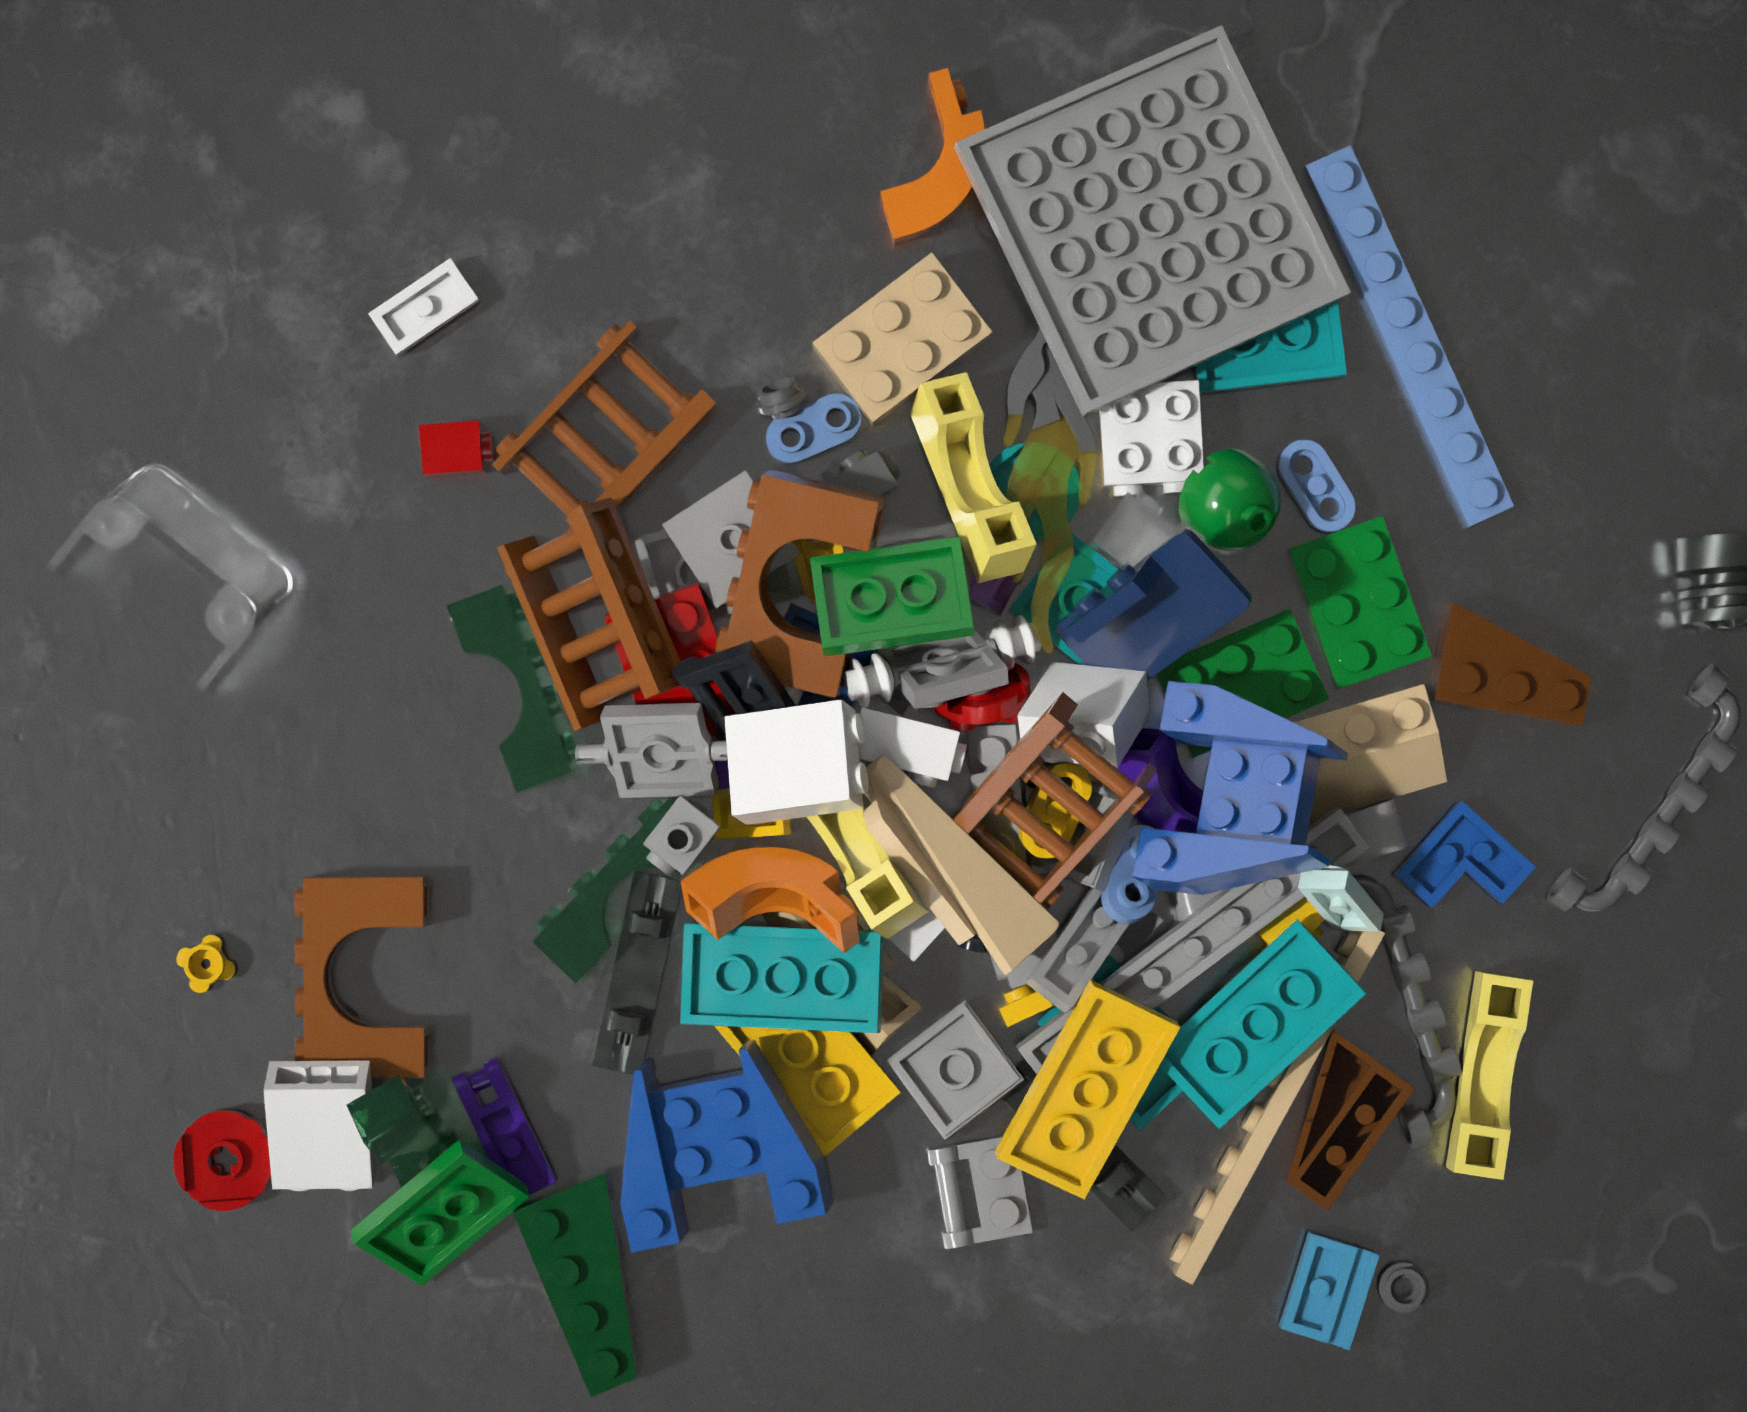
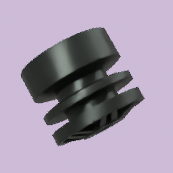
(1722, 574)

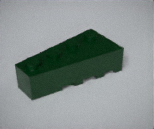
(583, 1273)

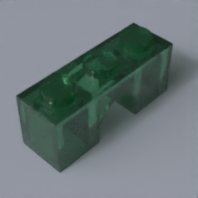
(401, 1127)

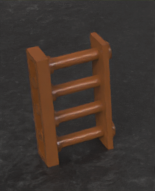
(652, 445)
(626, 596)
(1026, 763)

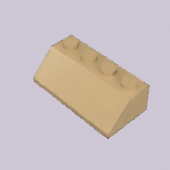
(1389, 749)

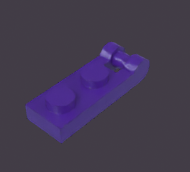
(504, 1126)

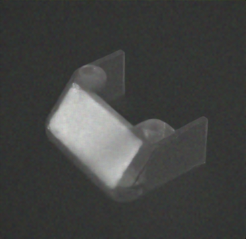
(250, 575)

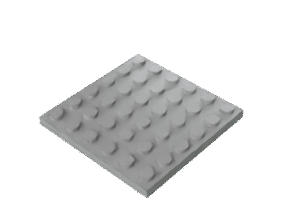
(1151, 220)

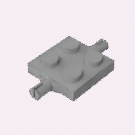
(657, 750)

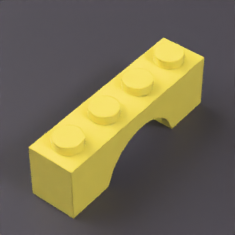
(952, 435)
(870, 874)
(1484, 1088)

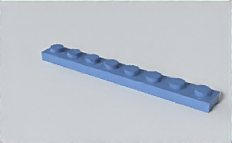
(1408, 336)

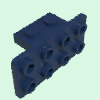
(1155, 608)

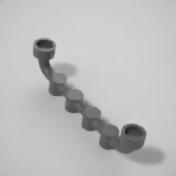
(1684, 792)
(1423, 1017)

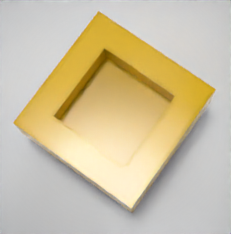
(1021, 1004)

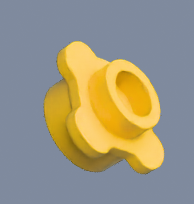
(219, 967)

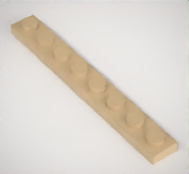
(1261, 1126)

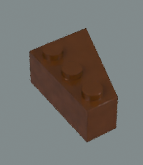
(1502, 673)
(1345, 1120)

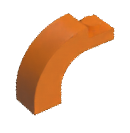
(938, 195)
(766, 881)

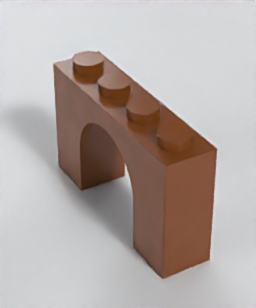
(787, 511)
(331, 913)

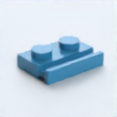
(1329, 1290)

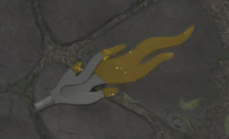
(1045, 466)

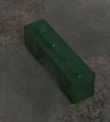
(492, 627)
(578, 933)

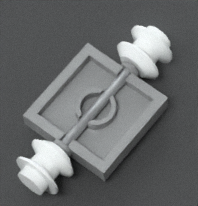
(943, 668)

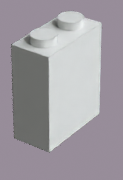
(795, 762)
(311, 1128)

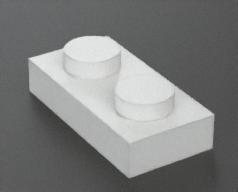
(424, 307)

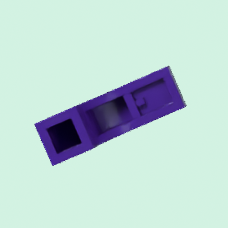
(1175, 797)

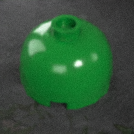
(1231, 500)

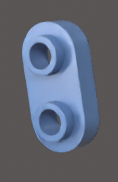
(814, 430)
(1319, 484)
(1114, 898)

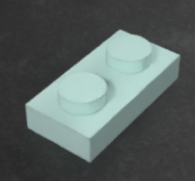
(1340, 900)

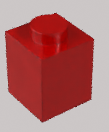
(455, 448)

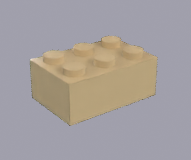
(902, 339)

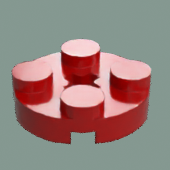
(997, 705)
(205, 1181)

